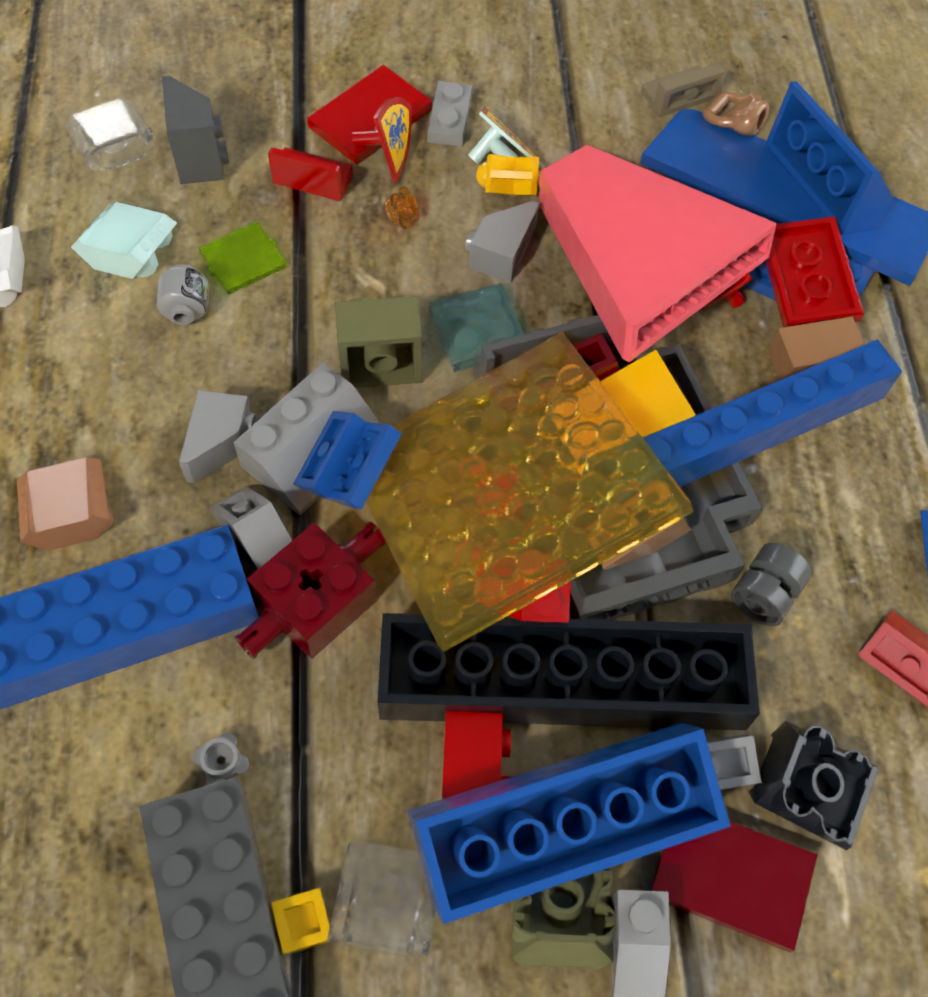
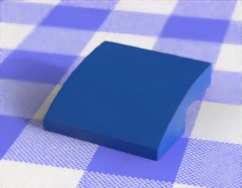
(347, 459)

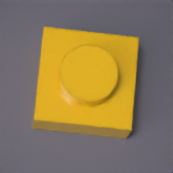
(301, 921)

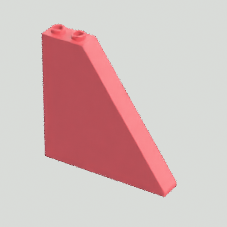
(646, 243)

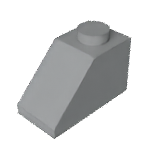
(502, 240)
(211, 433)
(253, 525)
(640, 943)

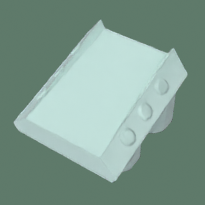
(125, 240)

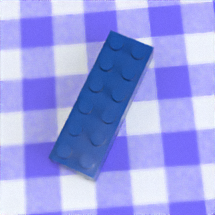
(121, 614)
(567, 820)

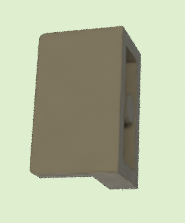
(684, 88)

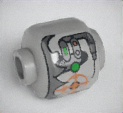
(182, 294)

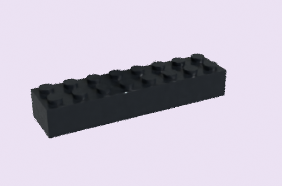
(573, 673)

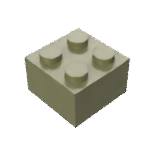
(379, 341)

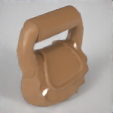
(744, 117)

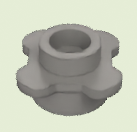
(224, 746)

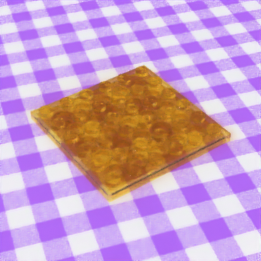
(516, 490)

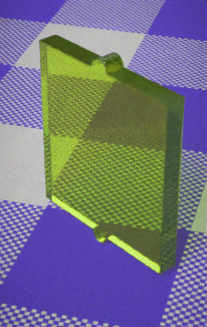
(242, 257)

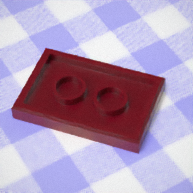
(740, 882)

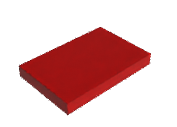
(356, 110)
(812, 273)

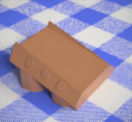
(63, 504)

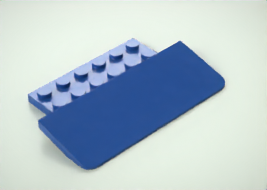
(753, 178)

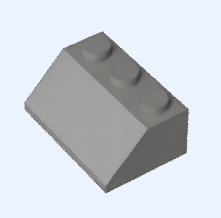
(284, 436)

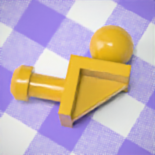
(509, 175)

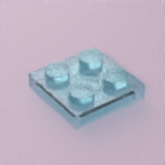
(473, 321)

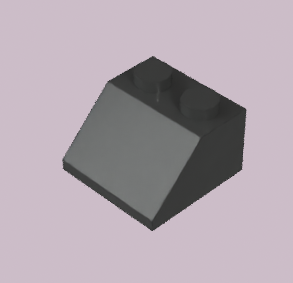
(193, 133)

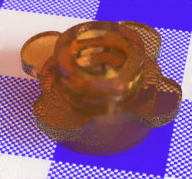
(402, 208)

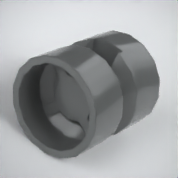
(771, 584)

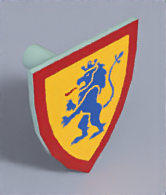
(492, 141)

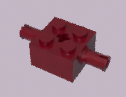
(288, 586)

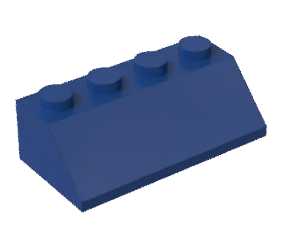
(828, 164)

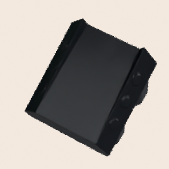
(815, 783)

